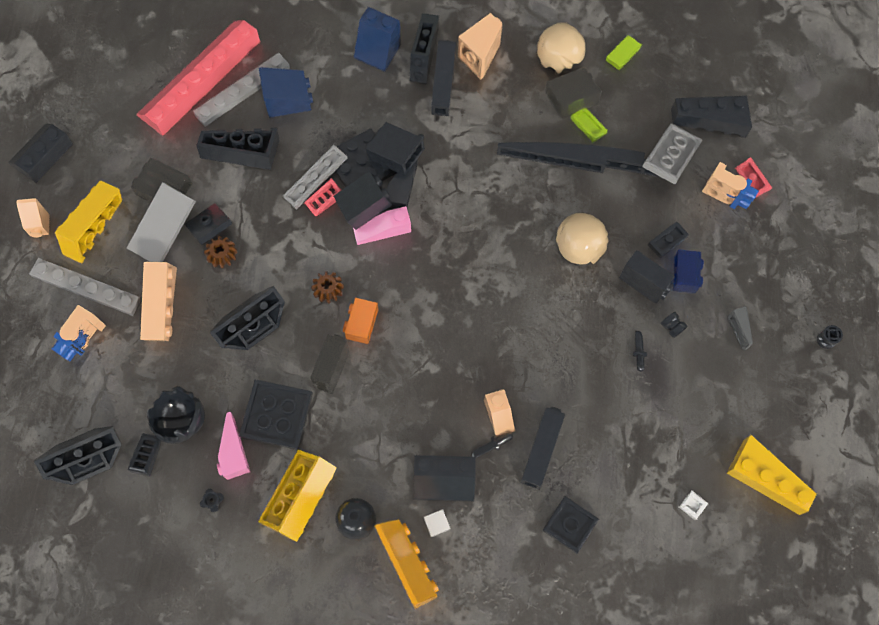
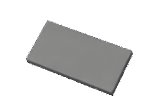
(672, 153)
(161, 224)

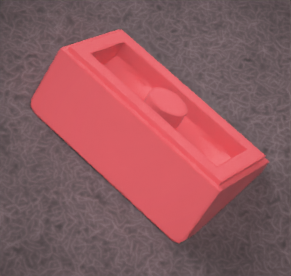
(750, 170)

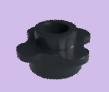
(213, 506)

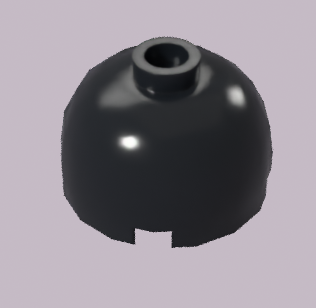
(355, 518)

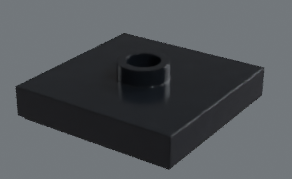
(208, 223)
(570, 524)

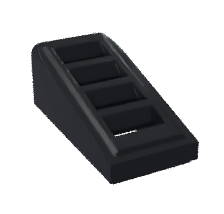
(133, 465)

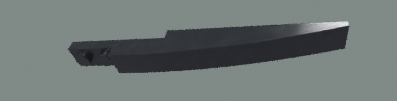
(577, 156)

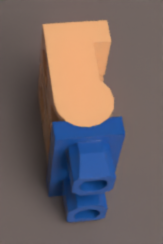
(730, 188)
(76, 333)

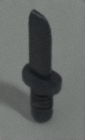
(639, 353)
(492, 445)

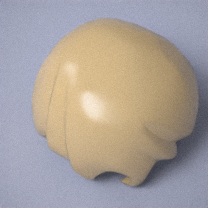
(561, 47)
(582, 238)

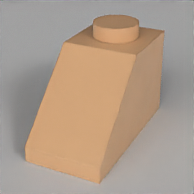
(33, 217)
(499, 413)

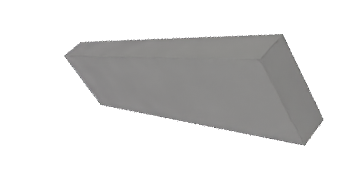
(315, 177)

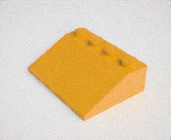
(406, 562)

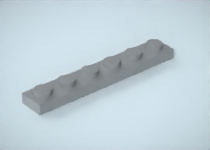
(236, 92)
(85, 286)

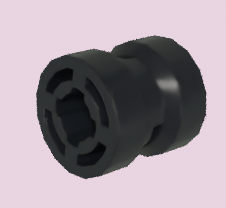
(673, 324)
(825, 337)

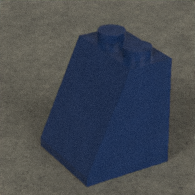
(377, 39)
(285, 91)

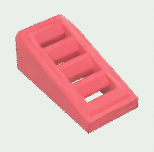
(320, 193)

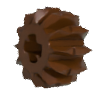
(220, 252)
(320, 287)

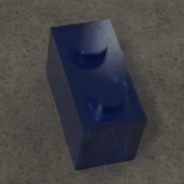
(687, 271)

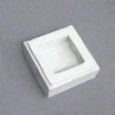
(693, 505)
(437, 523)

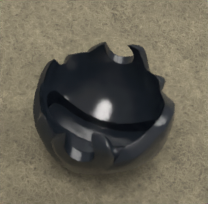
(176, 416)

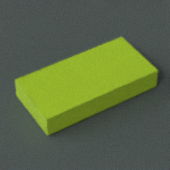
(623, 52)
(589, 124)

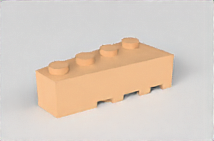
(157, 301)

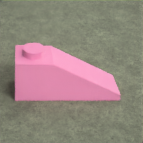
(384, 226)
(231, 452)

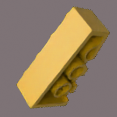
(87, 220)
(769, 476)

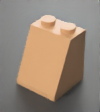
(480, 44)

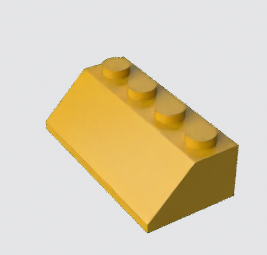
(297, 495)

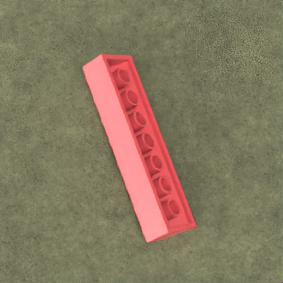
(199, 76)

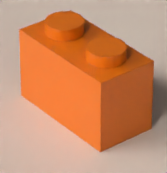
(361, 320)

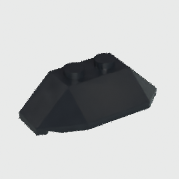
(250, 321)
(80, 456)

